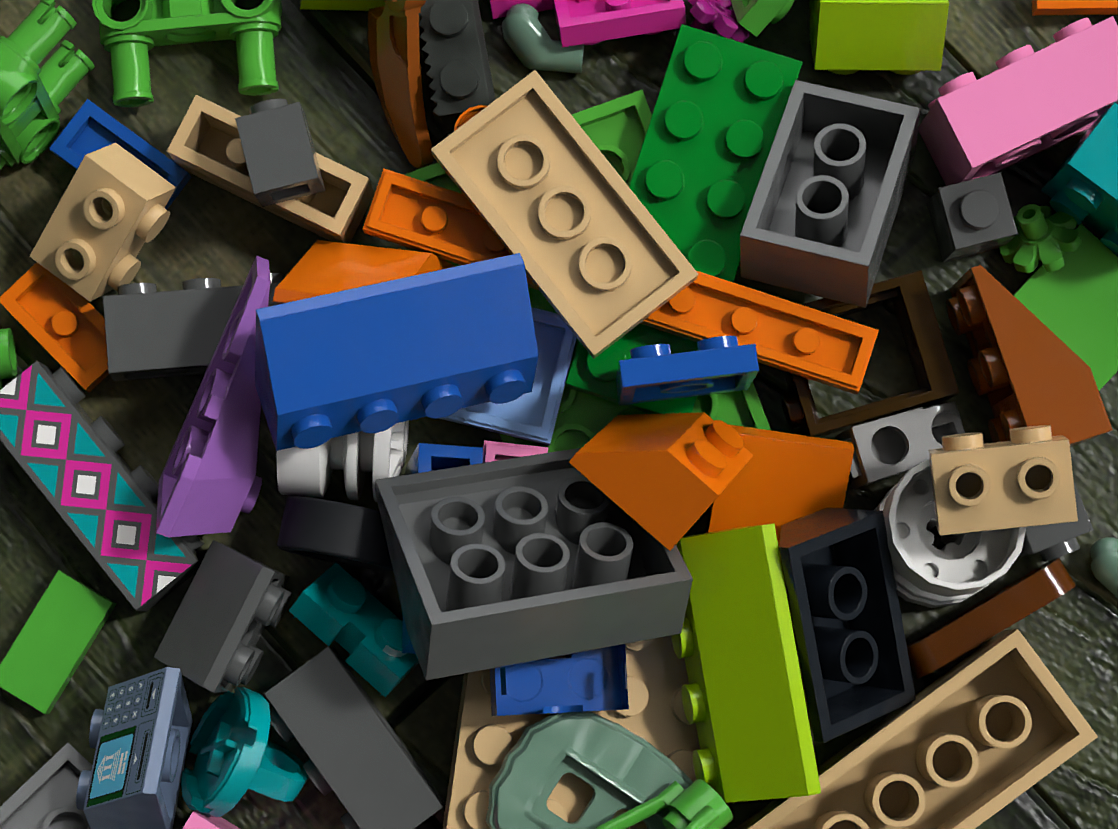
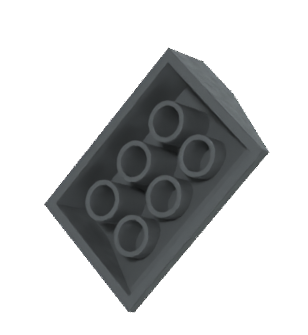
(523, 565)

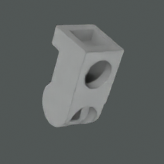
(898, 441)

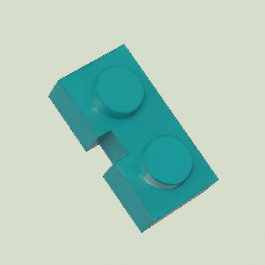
(346, 612)

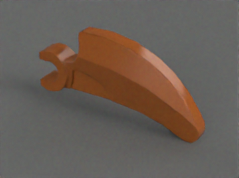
(397, 75)

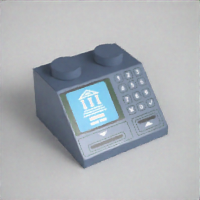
(138, 754)

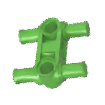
(182, 23)
(31, 93)

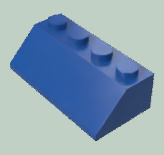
(395, 352)

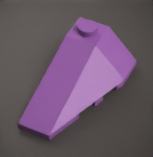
(216, 451)

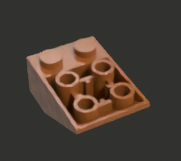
(1023, 364)

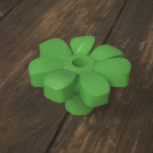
(1041, 238)

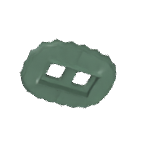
(602, 753)

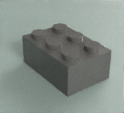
(829, 193)

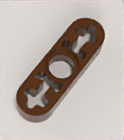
(988, 617)

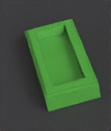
(54, 641)

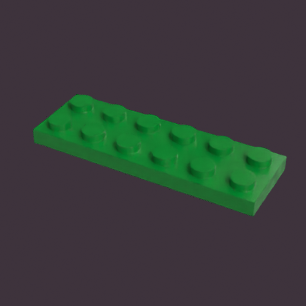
(699, 176)

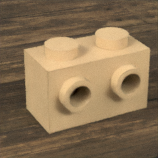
(104, 222)
(1002, 482)

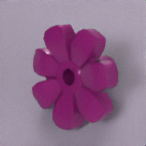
(718, 18)

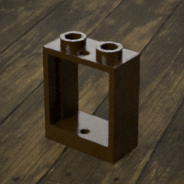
(924, 348)

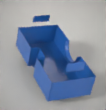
(573, 684)

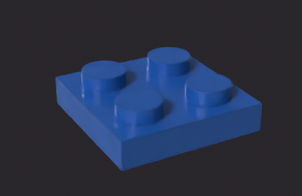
(712, 369)

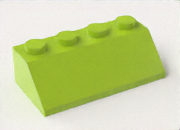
(744, 669)

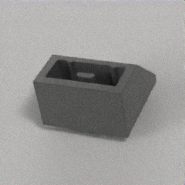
(224, 618)

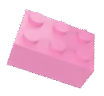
(1024, 103)

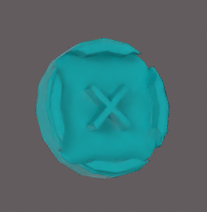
(238, 757)

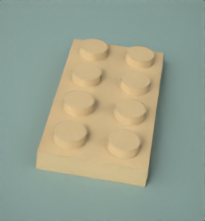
(565, 213)

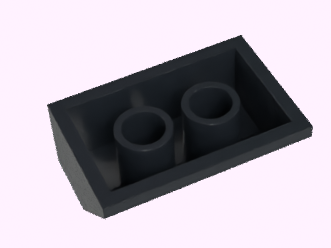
(845, 618)

